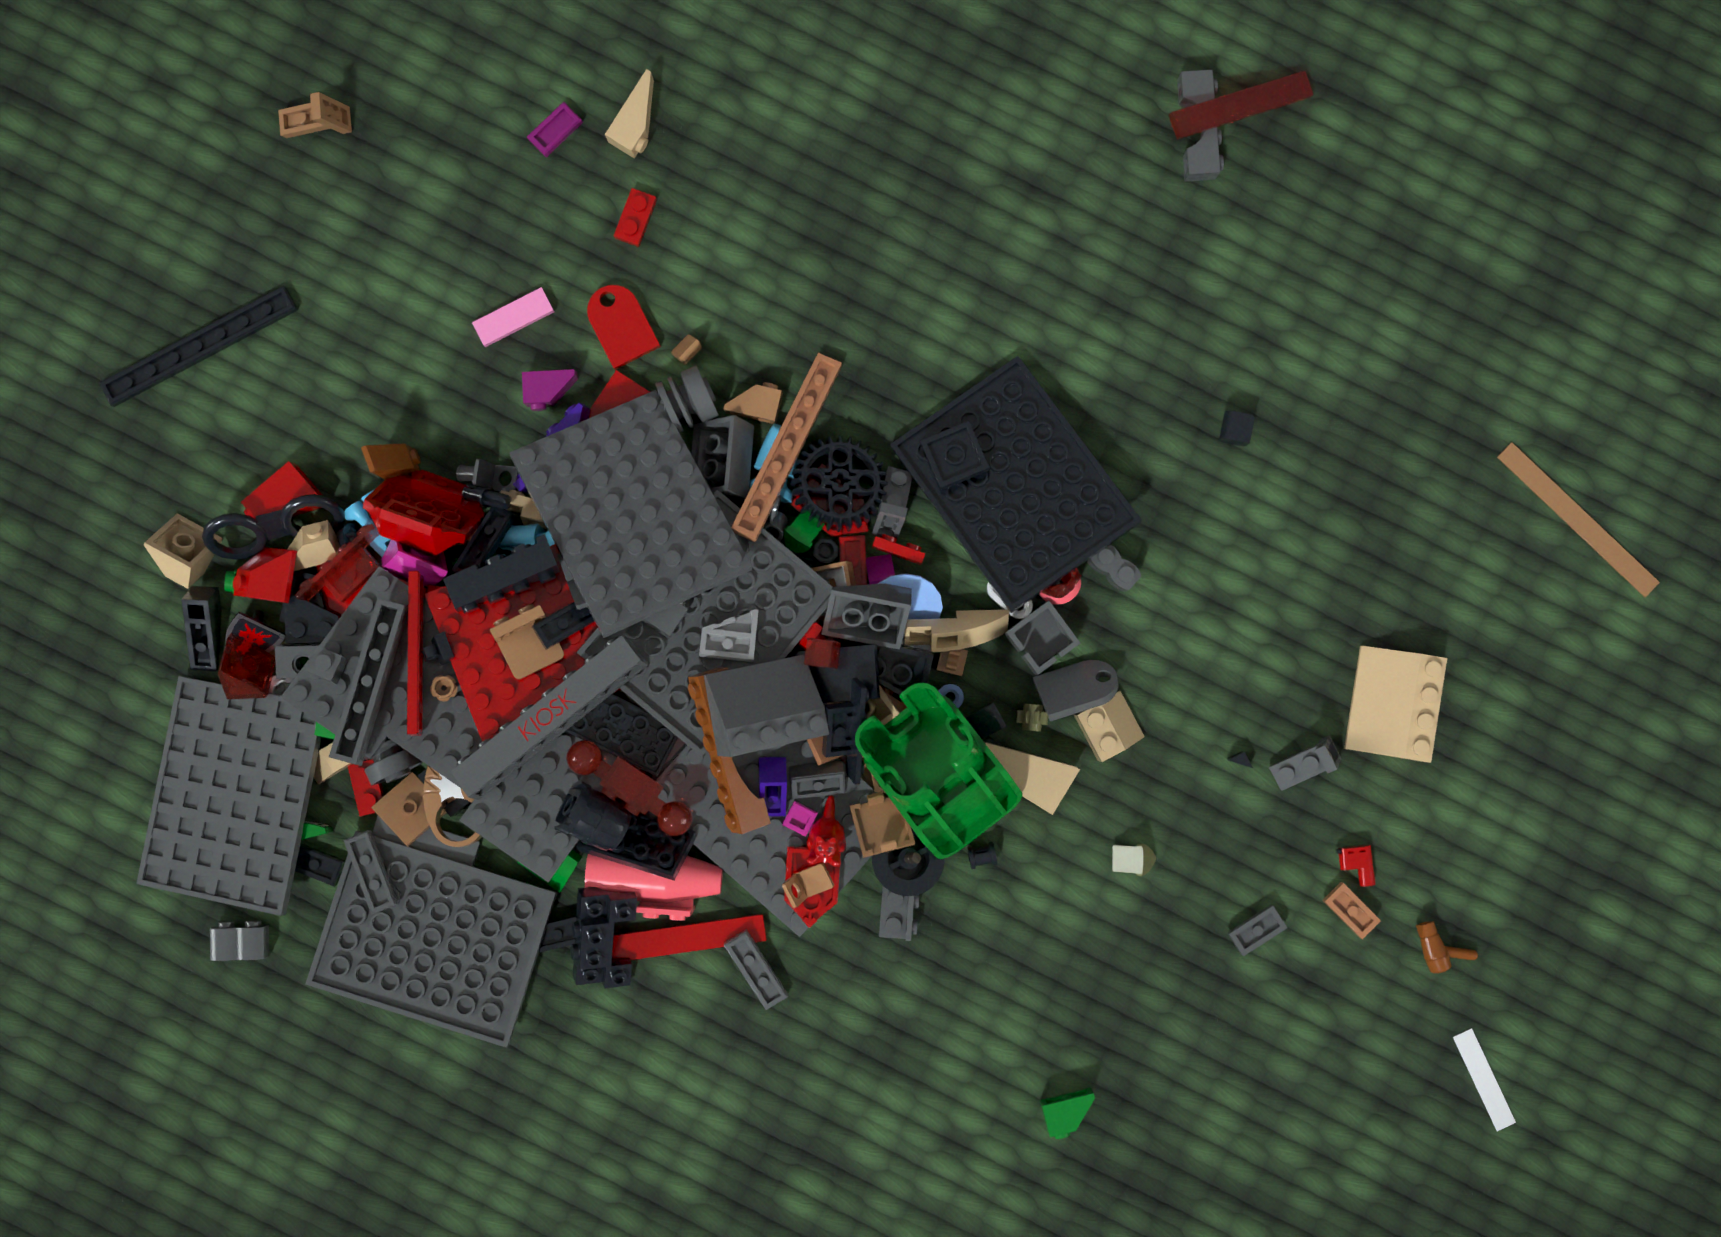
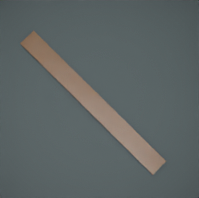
(1578, 519)

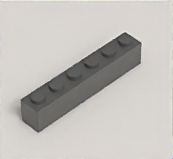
(369, 682)

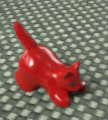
(826, 837)

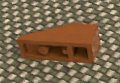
(391, 460)

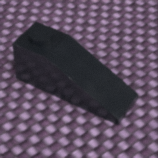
(202, 627)

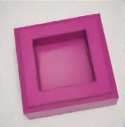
(799, 818)

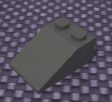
(868, 614)

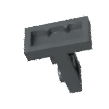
(893, 508)
(1306, 764)

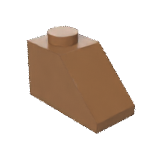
(757, 403)

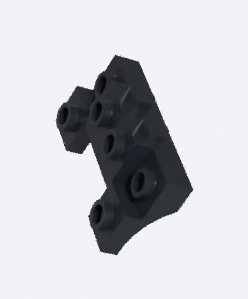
(594, 937)

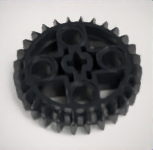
(829, 488)

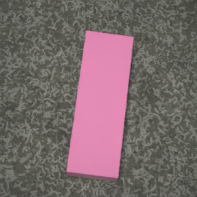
(513, 317)

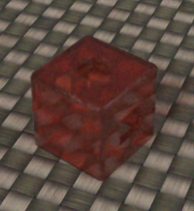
(822, 653)

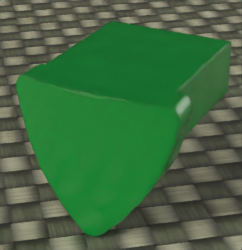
(801, 533)

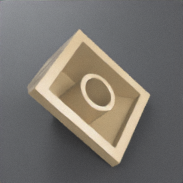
(180, 550)

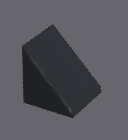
(1240, 758)

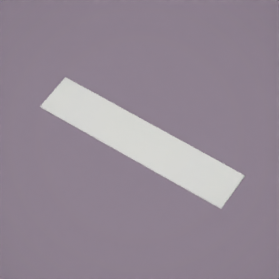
(1484, 1079)

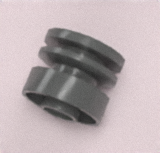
(687, 399)
(390, 763)

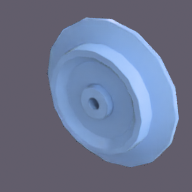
(925, 597)

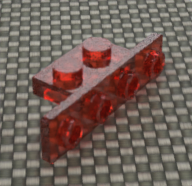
(346, 570)

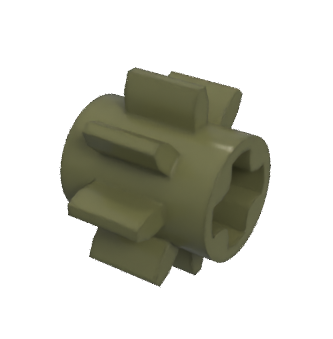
(1032, 717)

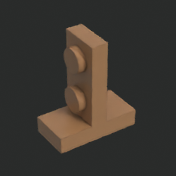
(316, 116)

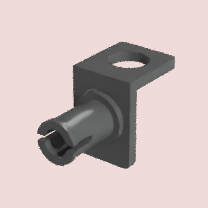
(487, 475)

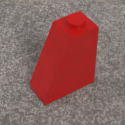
(279, 490)

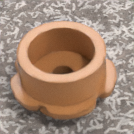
(436, 687)

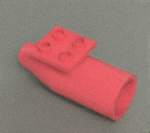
(654, 892)

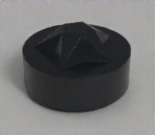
(347, 533)

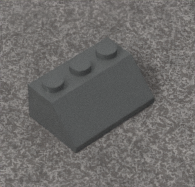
(724, 455)

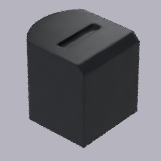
(1236, 428)

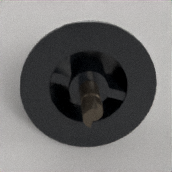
(908, 869)

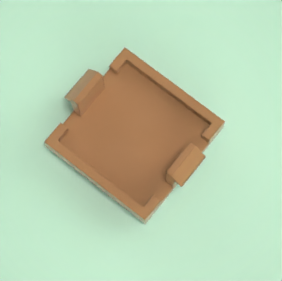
(880, 826)

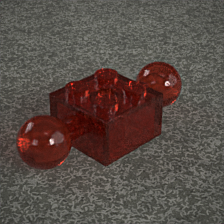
(631, 786)

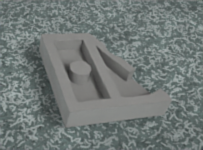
(730, 639)

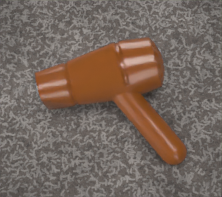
(1436, 953)

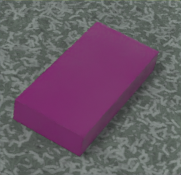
(554, 129)

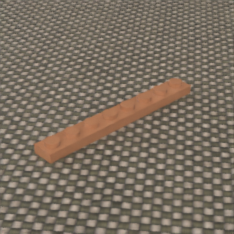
(786, 447)

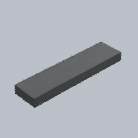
(429, 843)

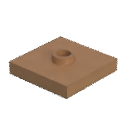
(404, 809)

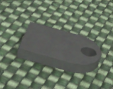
(1076, 688)

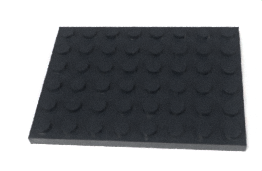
(1041, 501)

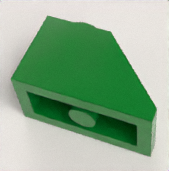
(1066, 1111)

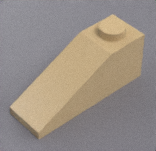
(631, 125)

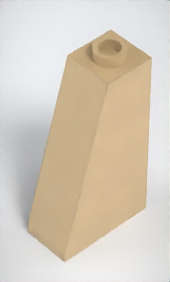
(1039, 778)

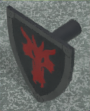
(255, 631)

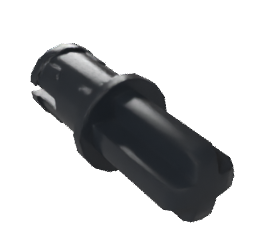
(486, 496)

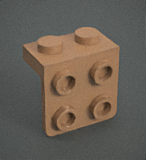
(521, 645)

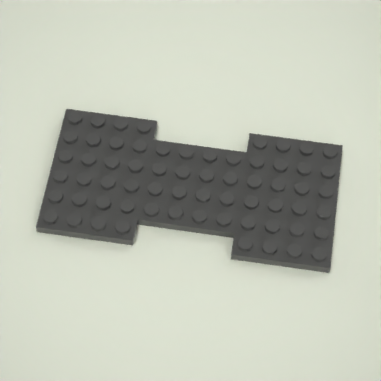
(515, 813)

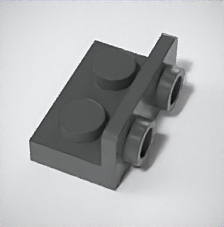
(897, 915)

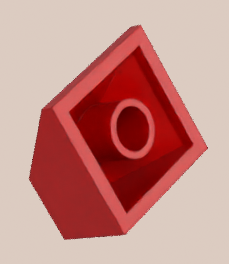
(266, 575)

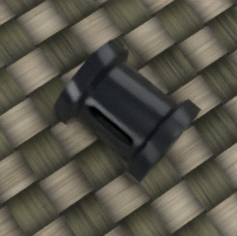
(982, 855)

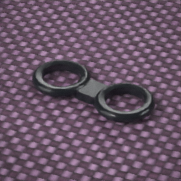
(267, 525)

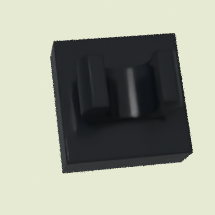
(439, 648)

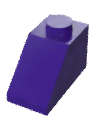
(773, 784)

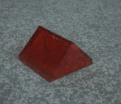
(245, 669)

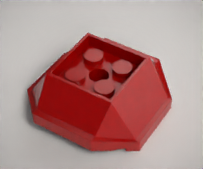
(423, 511)

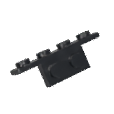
(843, 722)

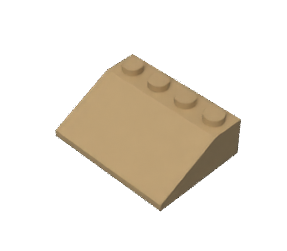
(1395, 703)

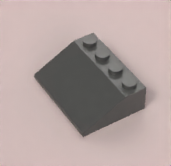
(764, 706)

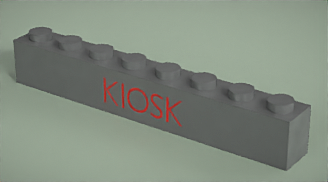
(549, 717)

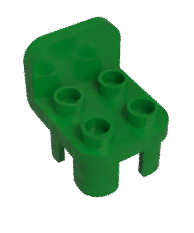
(937, 771)

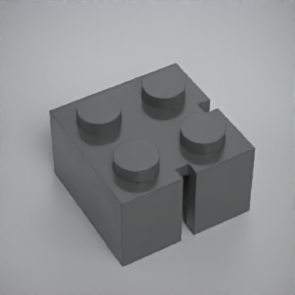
(1041, 637)

